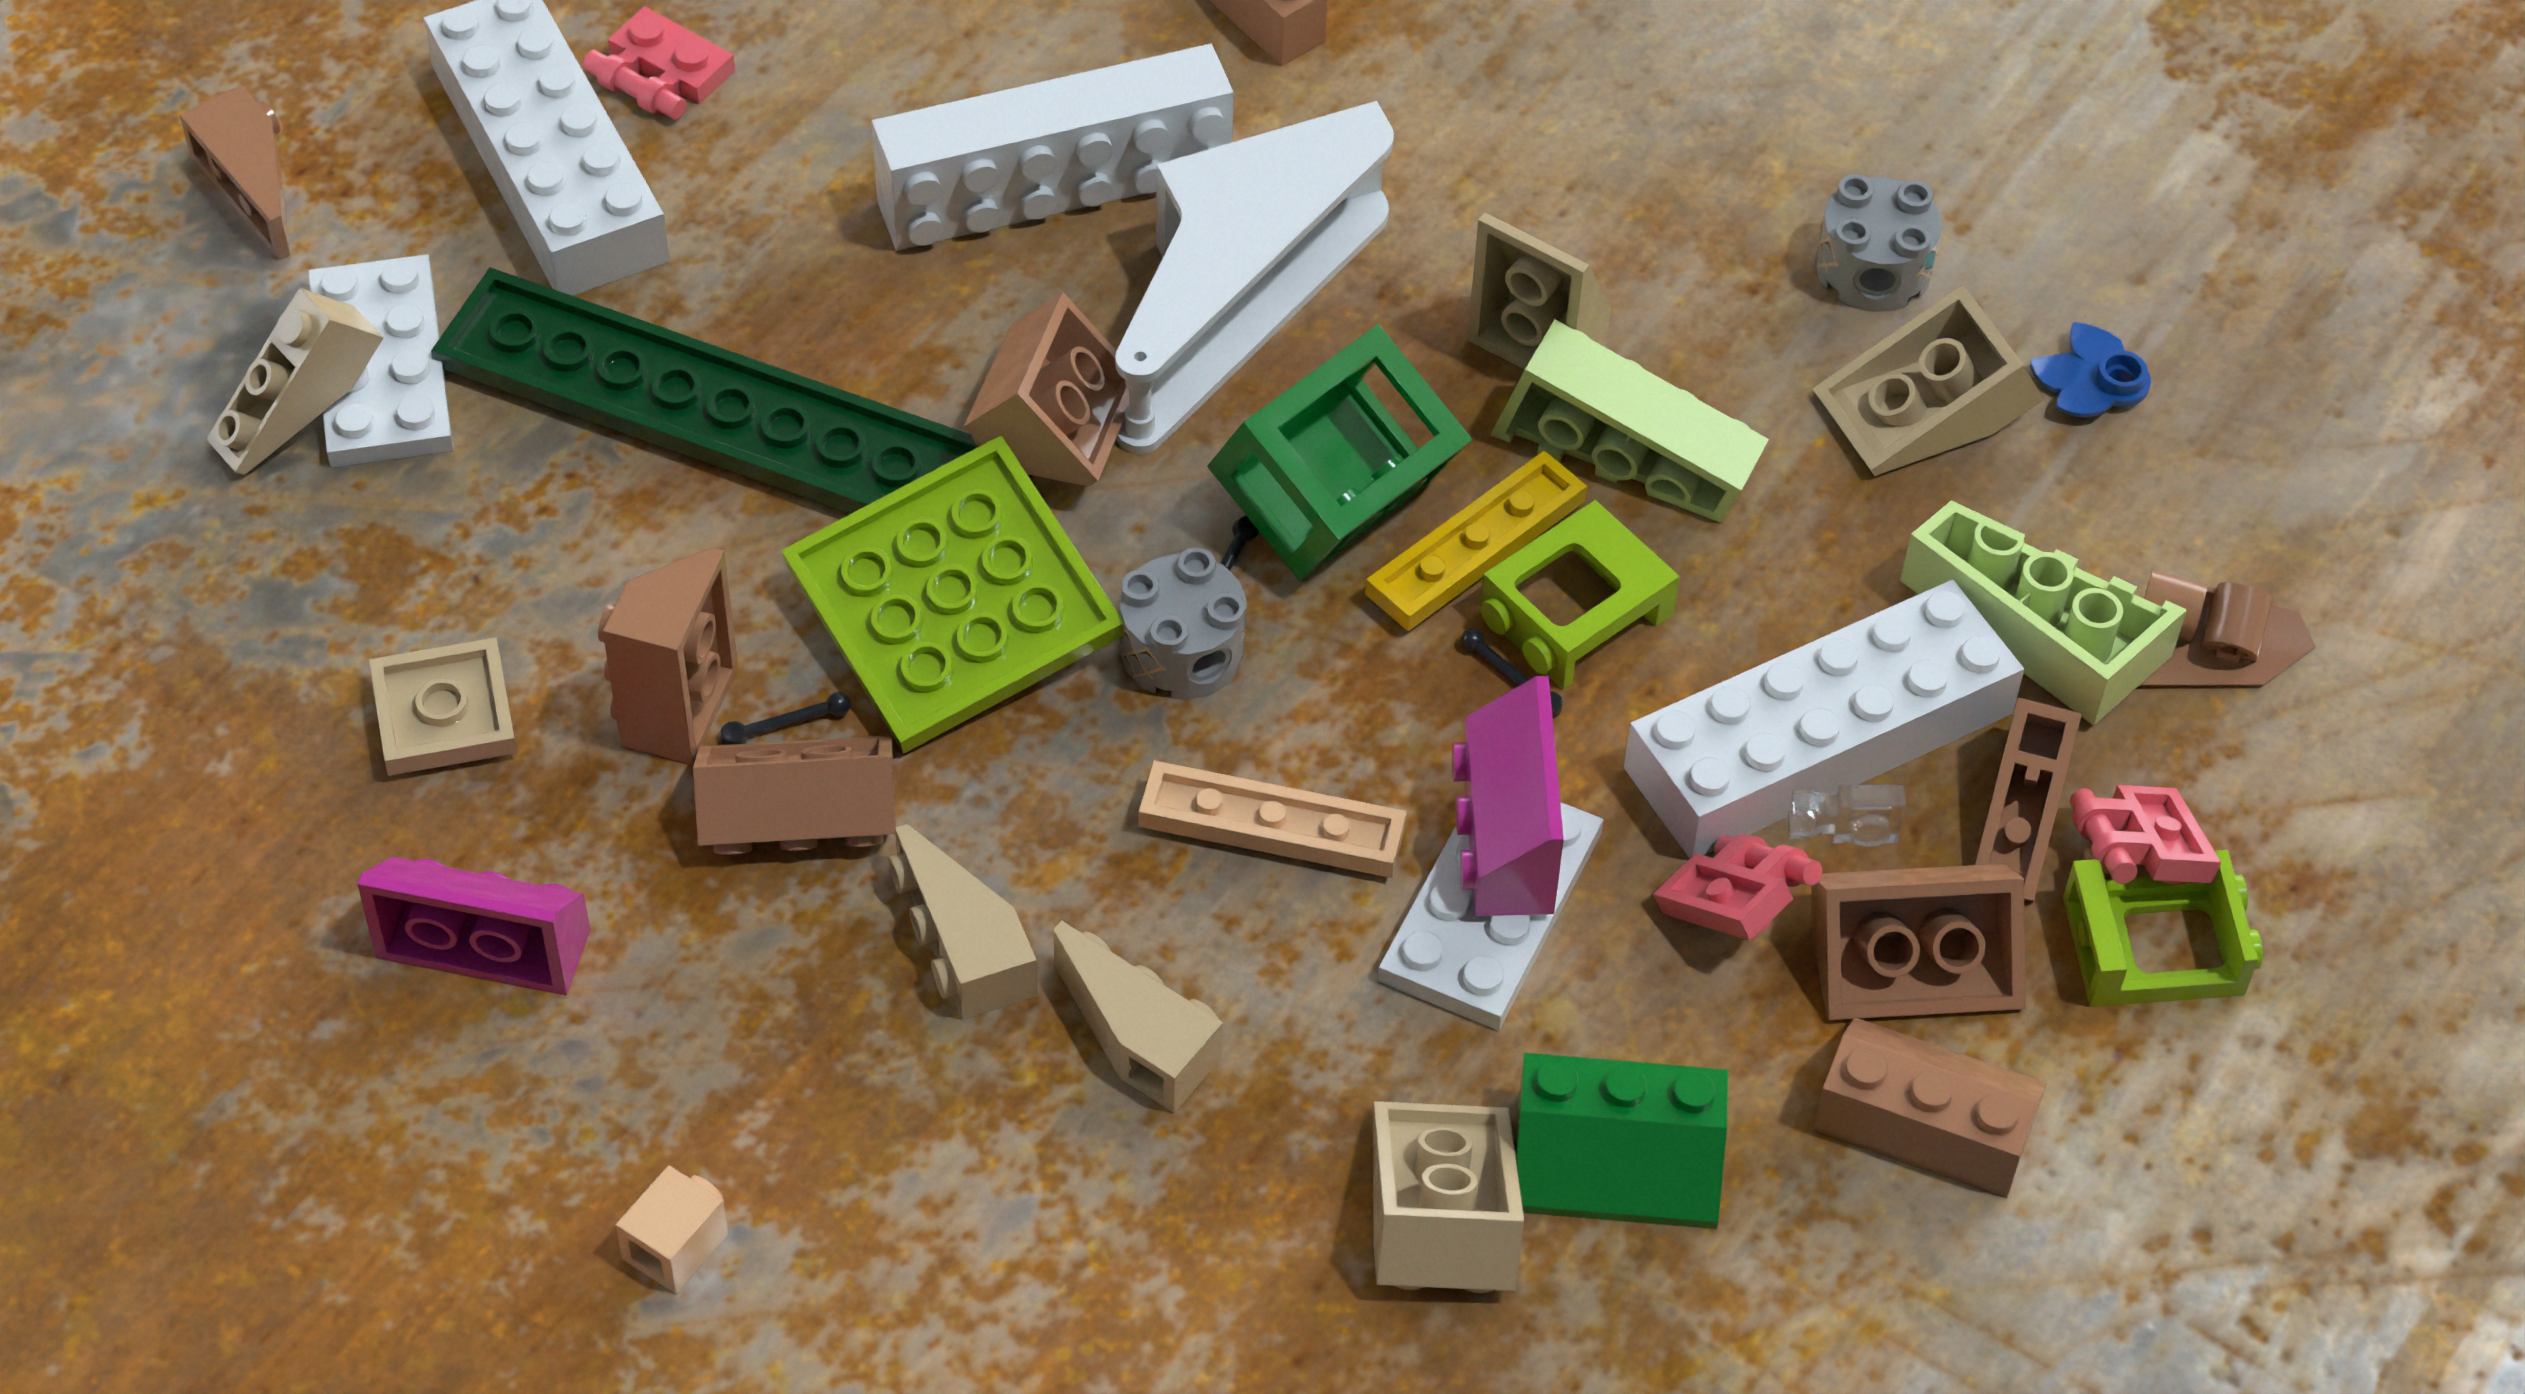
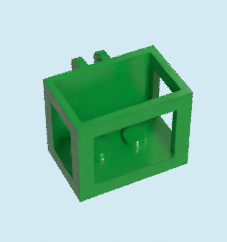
(1332, 458)

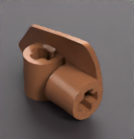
(2227, 635)

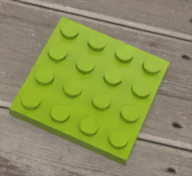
(953, 593)

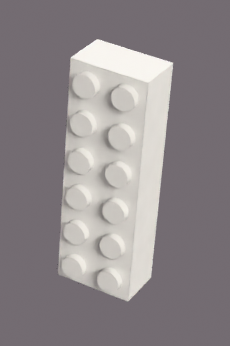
(547, 142)
(1046, 145)
(1822, 717)

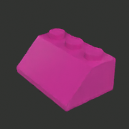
(1510, 803)
(474, 923)

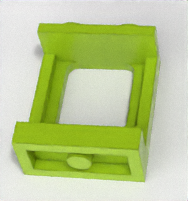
(1638, 575)
(2104, 948)

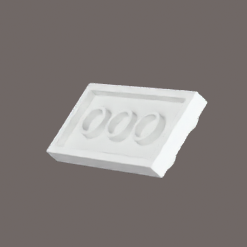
(401, 394)
(1473, 960)

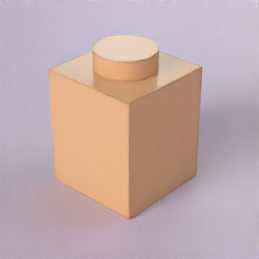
(673, 1228)

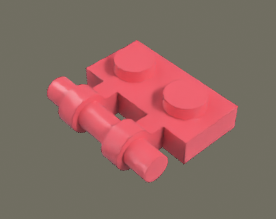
(669, 55)
(2145, 829)
(1738, 887)

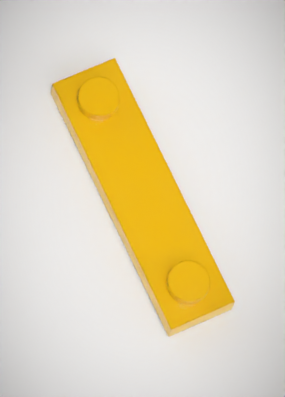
(1475, 540)

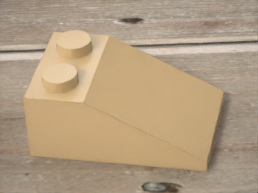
(1523, 288)
(1929, 386)
(1445, 1197)

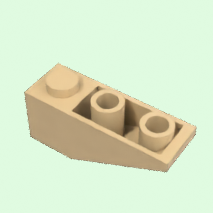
(297, 375)
(971, 928)
(1145, 1028)

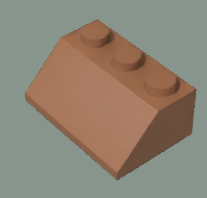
(1053, 395)
(670, 655)
(795, 793)
(1920, 941)
(1928, 1106)

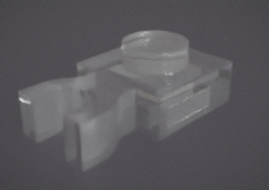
(1855, 815)

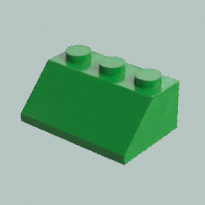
(1621, 1140)

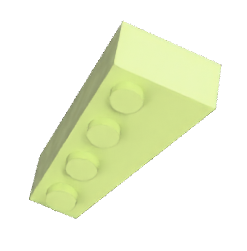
(1629, 424)
(2064, 626)

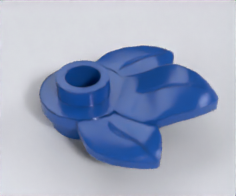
(2093, 374)

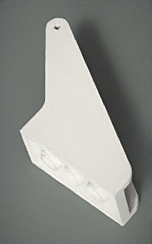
(1243, 250)

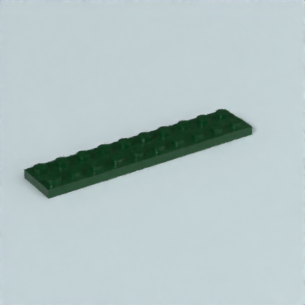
(690, 395)

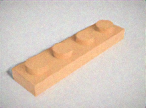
(1272, 818)

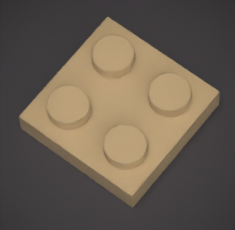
(442, 706)

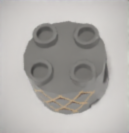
(1878, 241)
(1182, 624)

